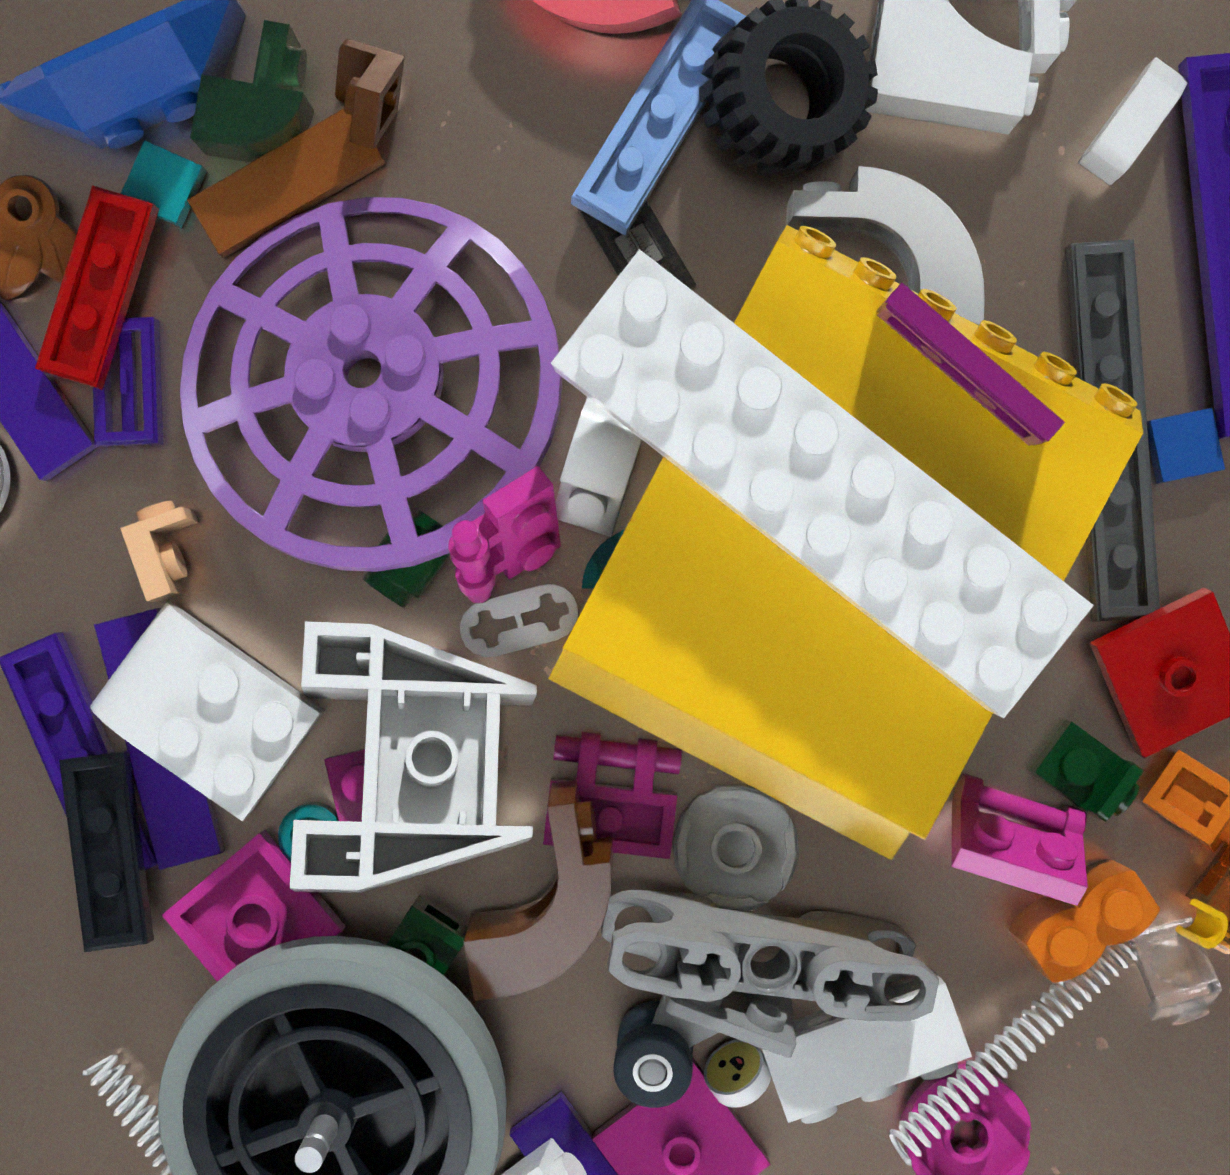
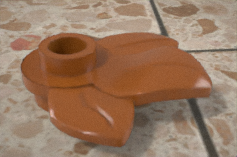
(32, 244)

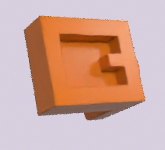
(1193, 800)

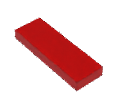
(97, 287)

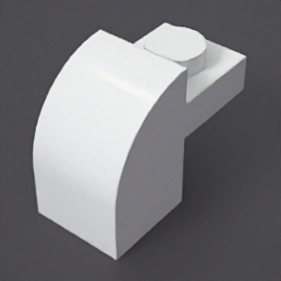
(596, 471)

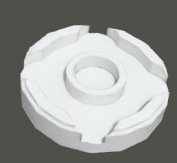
(735, 847)

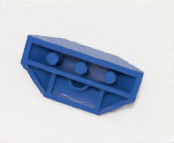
(130, 76)

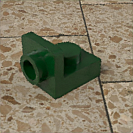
(1087, 772)

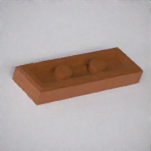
(283, 184)

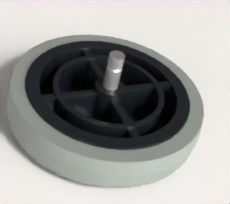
(333, 1067)

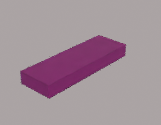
(969, 366)

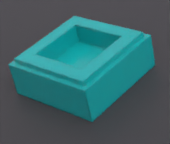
(164, 181)

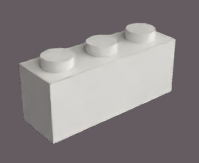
(865, 1059)

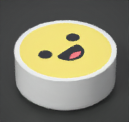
(737, 1073)

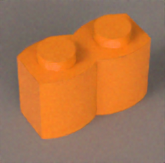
(1070, 938)

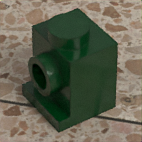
(430, 931)

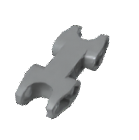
(821, 956)

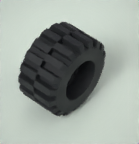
(827, 61)

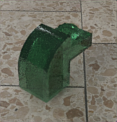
(254, 118)

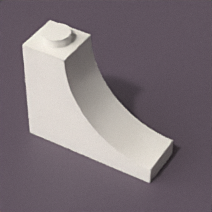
(946, 70)

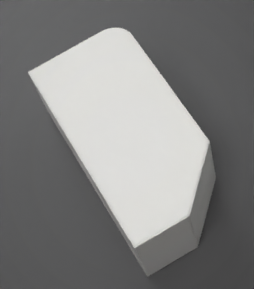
(1134, 121)

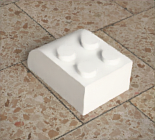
(205, 711)

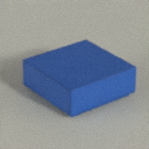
(1184, 445)

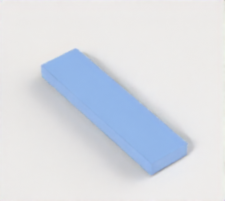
(654, 119)

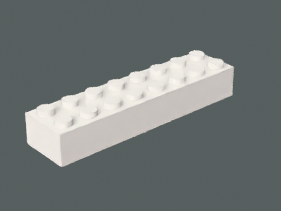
(820, 485)

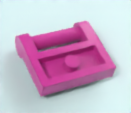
(1014, 853)

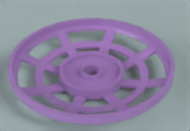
(384, 412)

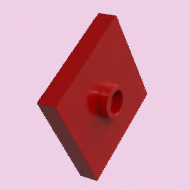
(1169, 671)

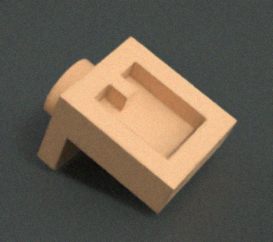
(156, 562)

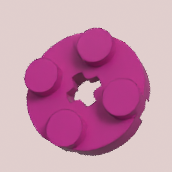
(1002, 1131)

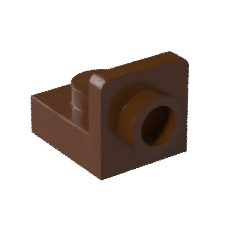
(370, 88)

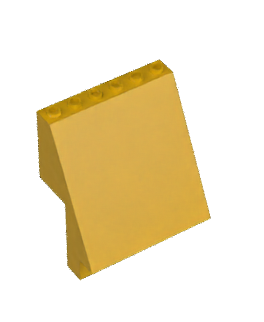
(758, 660)

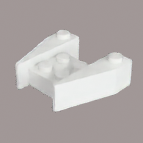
(424, 765)

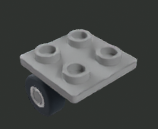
(658, 1039)

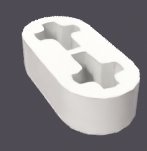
(515, 605)

